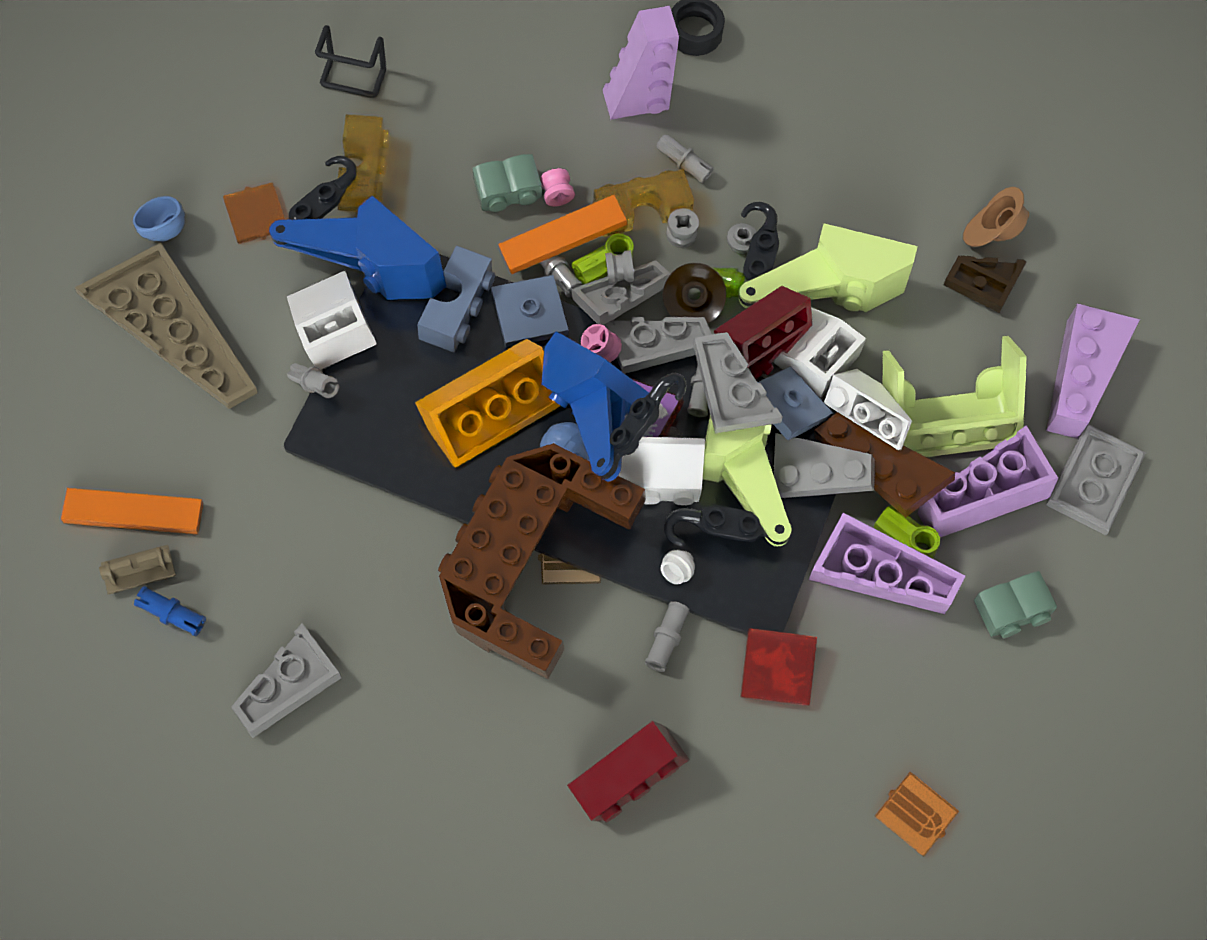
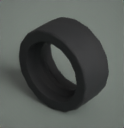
(704, 9)

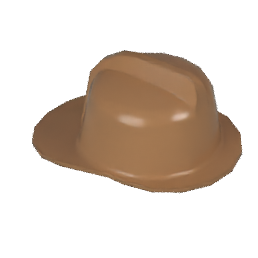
(999, 220)

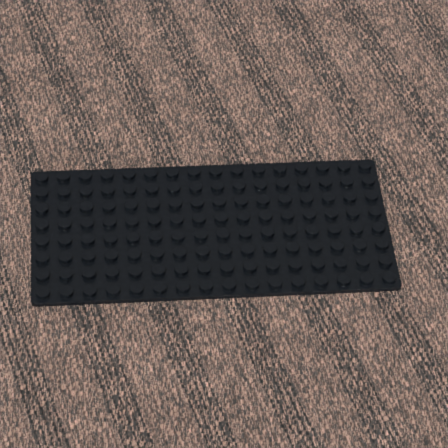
(381, 440)

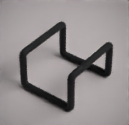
(378, 49)

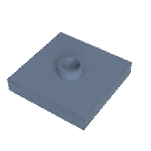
(529, 310)
(795, 402)

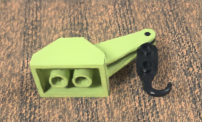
(847, 266)
(744, 466)

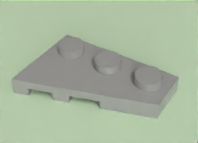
(656, 341)

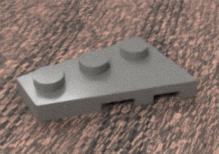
(607, 301)
(730, 388)
(820, 469)
(291, 680)

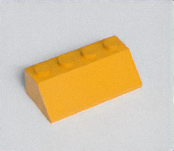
(488, 403)

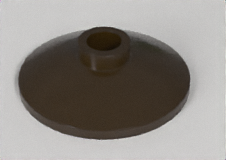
(697, 276)

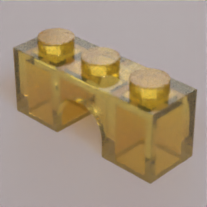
(364, 140)
(662, 192)

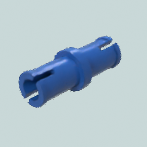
(169, 611)

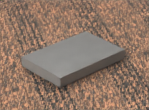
(1096, 479)

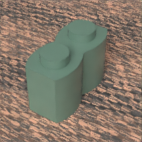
(507, 182)
(1015, 604)

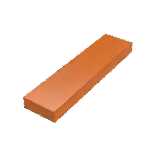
(562, 234)
(132, 511)

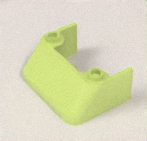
(963, 420)

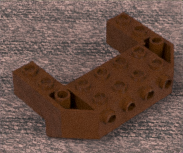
(505, 534)

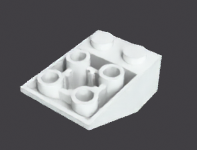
(330, 321)
(823, 351)

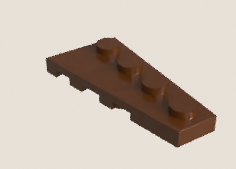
(900, 475)

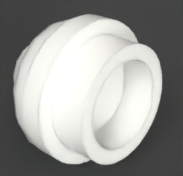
(678, 566)

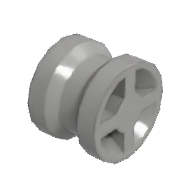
(686, 235)
(619, 267)

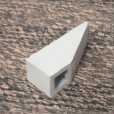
(869, 406)

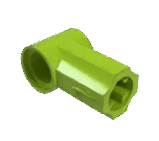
(593, 265)
(907, 531)

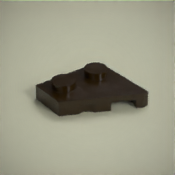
(984, 279)

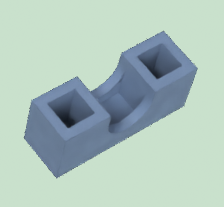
(447, 322)

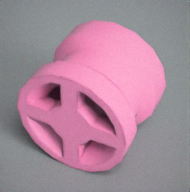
(557, 187)
(602, 342)

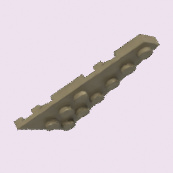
(164, 314)

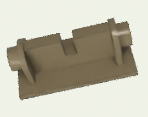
(137, 569)

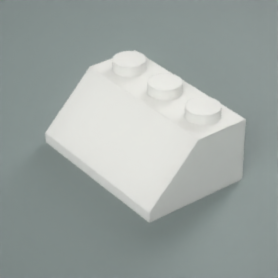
(667, 469)

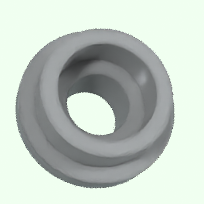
(737, 244)

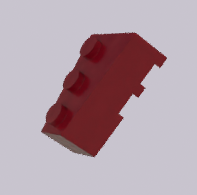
(769, 328)
(628, 772)

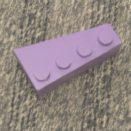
(645, 67)
(1087, 361)
(992, 486)
(882, 567)

